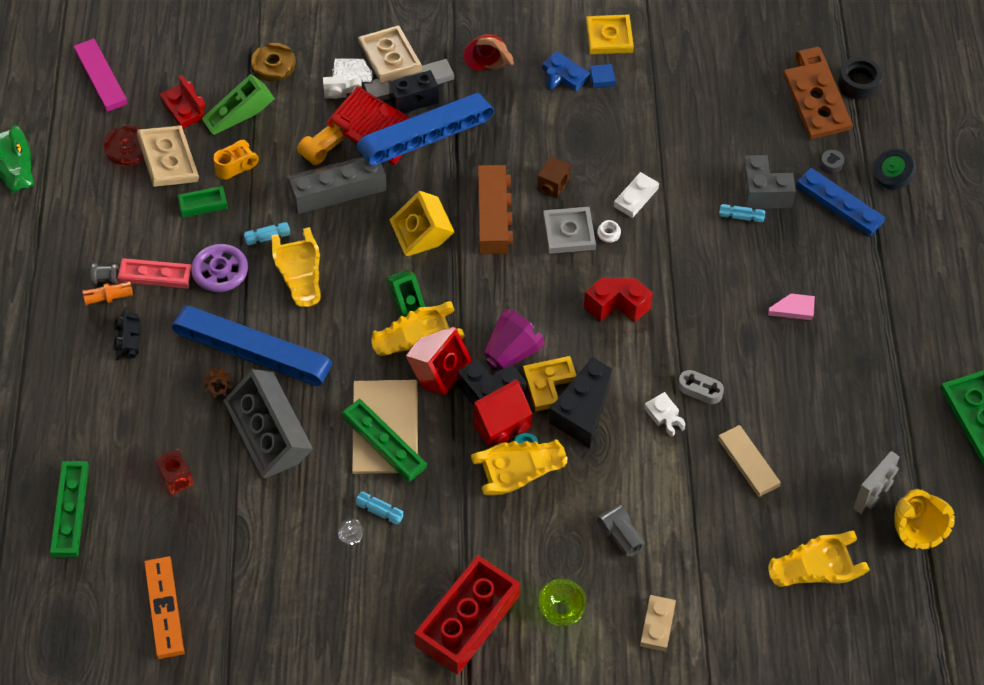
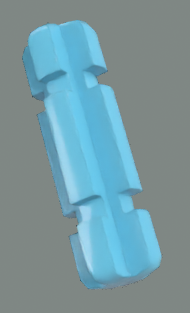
(742, 213)
(264, 234)
(379, 507)

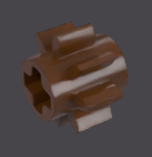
(223, 385)

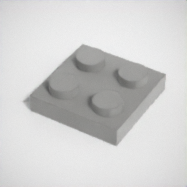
(569, 230)
(878, 481)

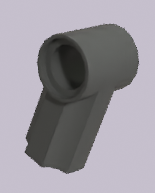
(618, 525)

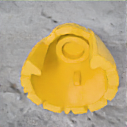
(923, 519)

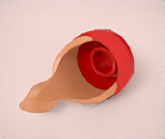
(487, 53)

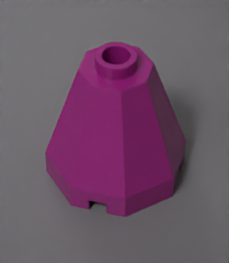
(512, 341)

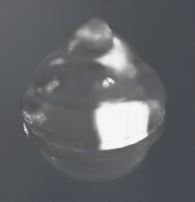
(350, 531)

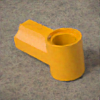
(316, 148)

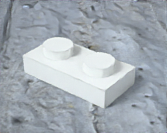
(636, 194)

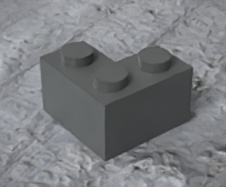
(764, 188)

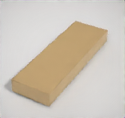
(749, 461)

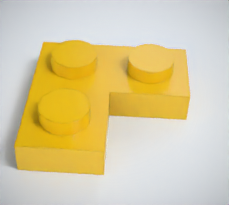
(543, 378)

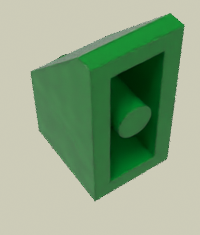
(405, 292)

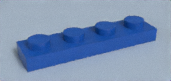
(840, 202)

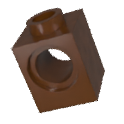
(553, 177)

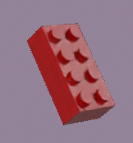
(467, 614)

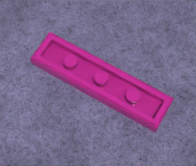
(100, 75)

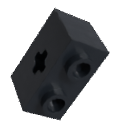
(414, 92)

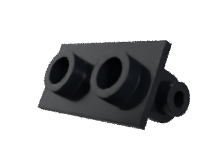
(127, 326)

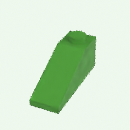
(240, 104)

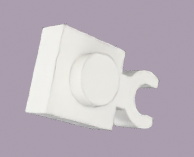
(339, 87)
(664, 411)

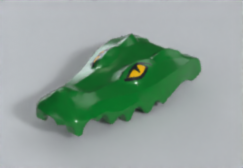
(15, 160)

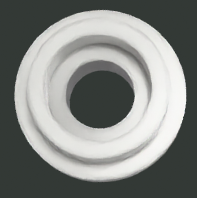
(609, 226)

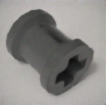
(104, 273)

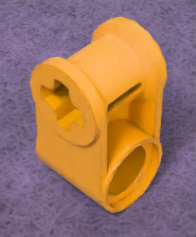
(234, 160)

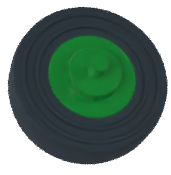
(894, 168)

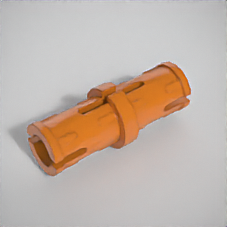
(107, 293)

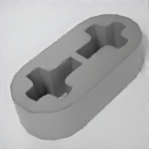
(700, 387)

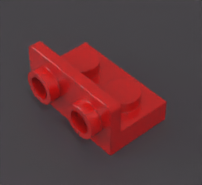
(184, 103)

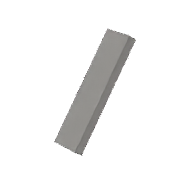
(440, 69)

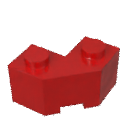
(621, 293)

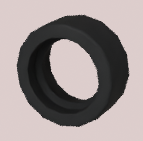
(865, 66)

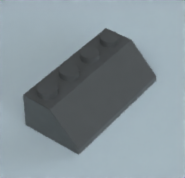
(335, 184)
(267, 423)

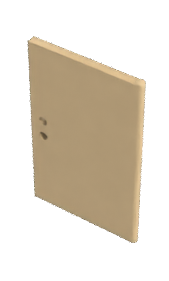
(398, 407)

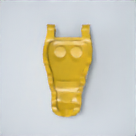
(299, 267)
(408, 330)
(516, 464)
(819, 561)

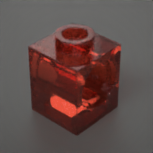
(175, 480)

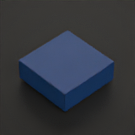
(602, 75)

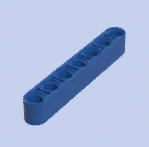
(424, 129)
(252, 345)

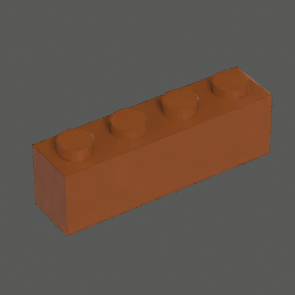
(493, 209)

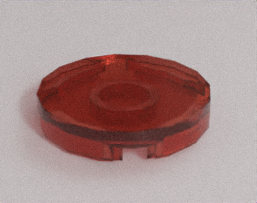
(123, 145)

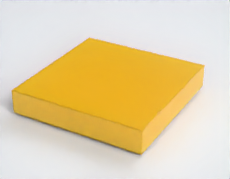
(609, 34)

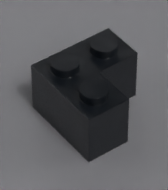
(478, 382)

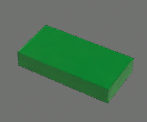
(202, 201)

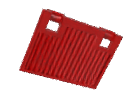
(363, 115)

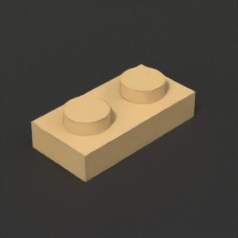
(658, 623)

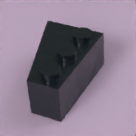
(582, 401)

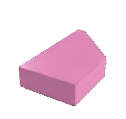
(794, 306)

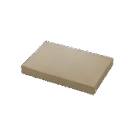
(390, 54)
(167, 156)

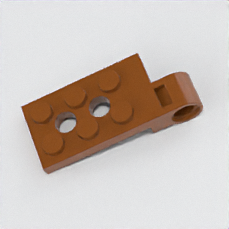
(815, 76)

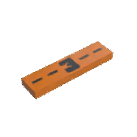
(164, 607)

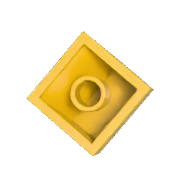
(421, 224)

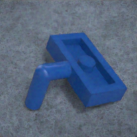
(564, 70)

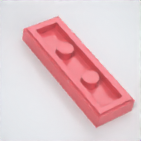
(155, 273)

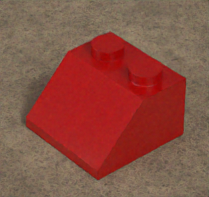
(438, 359)
(502, 414)

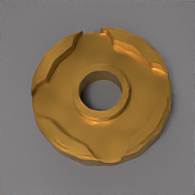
(275, 71)

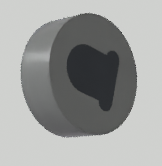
(832, 161)

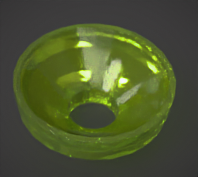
(562, 591)

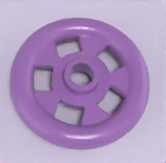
(216, 252)

